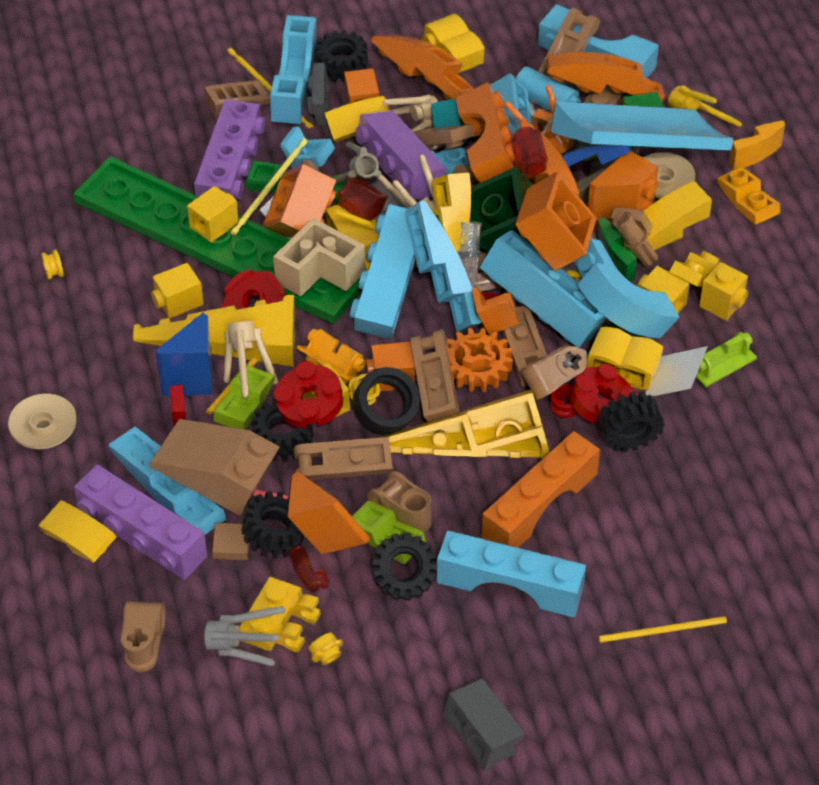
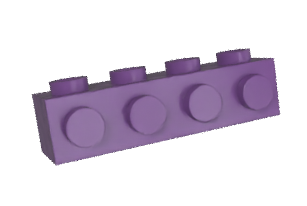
(231, 148)
(398, 151)
(141, 521)

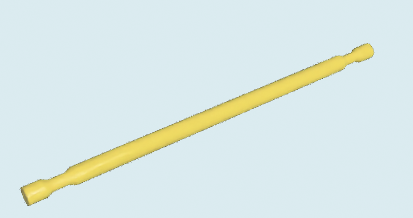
(269, 186)

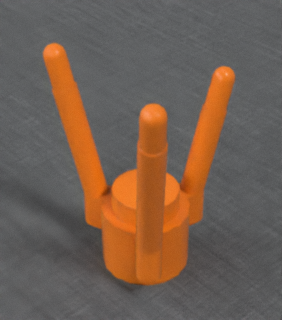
(560, 142)

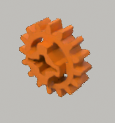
(478, 361)

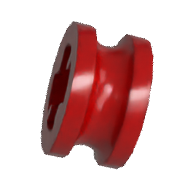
(558, 406)

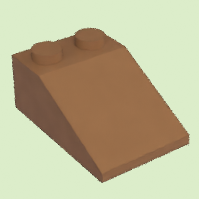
(216, 461)

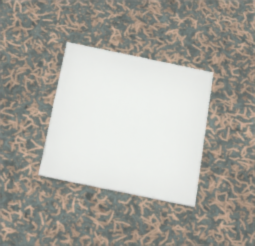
(676, 372)

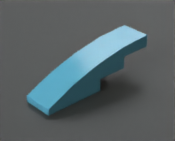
(437, 255)
(135, 452)

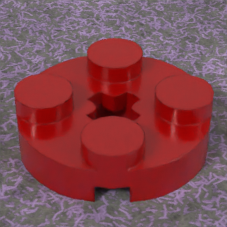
(252, 283)
(304, 379)
(594, 381)

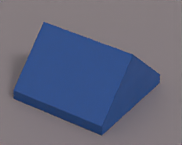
(187, 359)

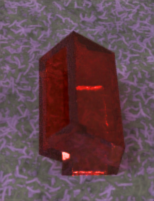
(361, 199)

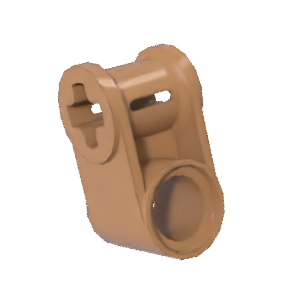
(548, 372)
(406, 499)
(142, 634)

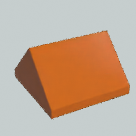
(322, 517)

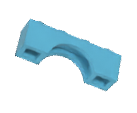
(632, 47)
(291, 84)
(549, 580)

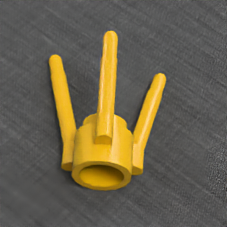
(685, 98)

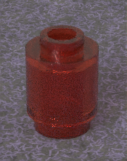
(529, 151)

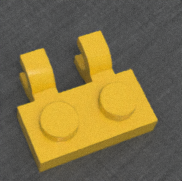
(277, 594)

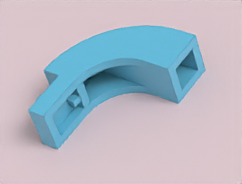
(621, 301)

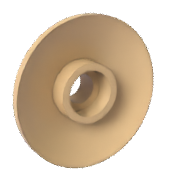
(672, 172)
(41, 411)

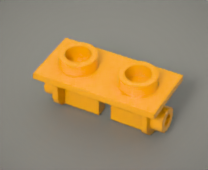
(321, 351)

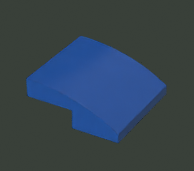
(604, 152)

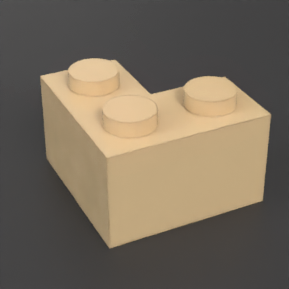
(319, 253)

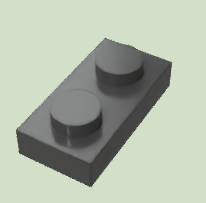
(320, 89)

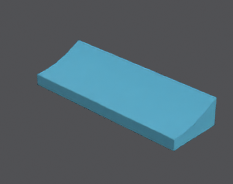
(636, 126)

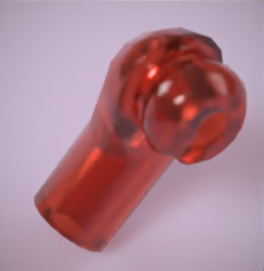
(303, 569)

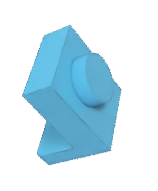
(314, 151)

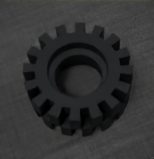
(341, 44)
(269, 418)
(631, 421)
(264, 537)
(404, 545)

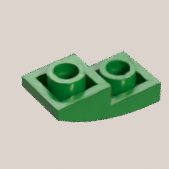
(614, 244)

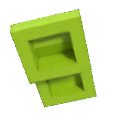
(238, 411)
(381, 524)

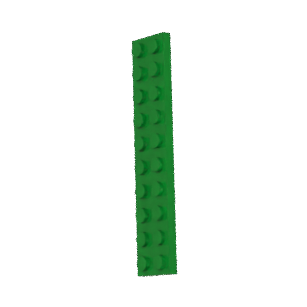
(162, 214)

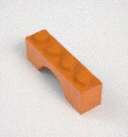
(486, 113)
(518, 510)

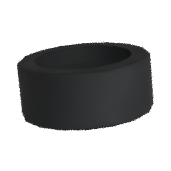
(399, 381)

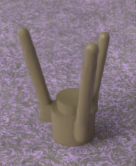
(361, 166)

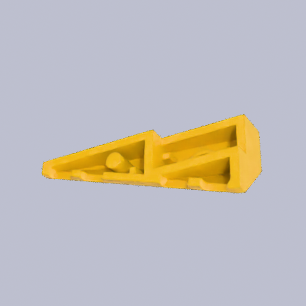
(274, 319)
(497, 428)

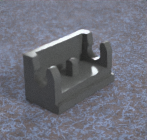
(482, 723)

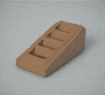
(218, 93)

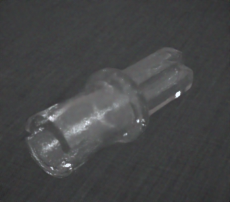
(469, 249)

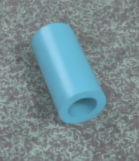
(535, 84)

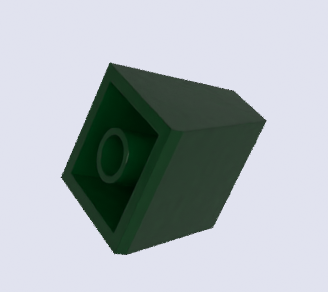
(498, 204)

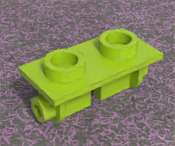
(726, 359)

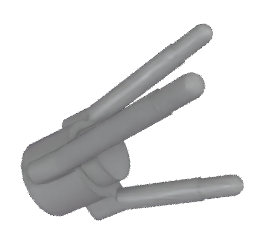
(225, 635)

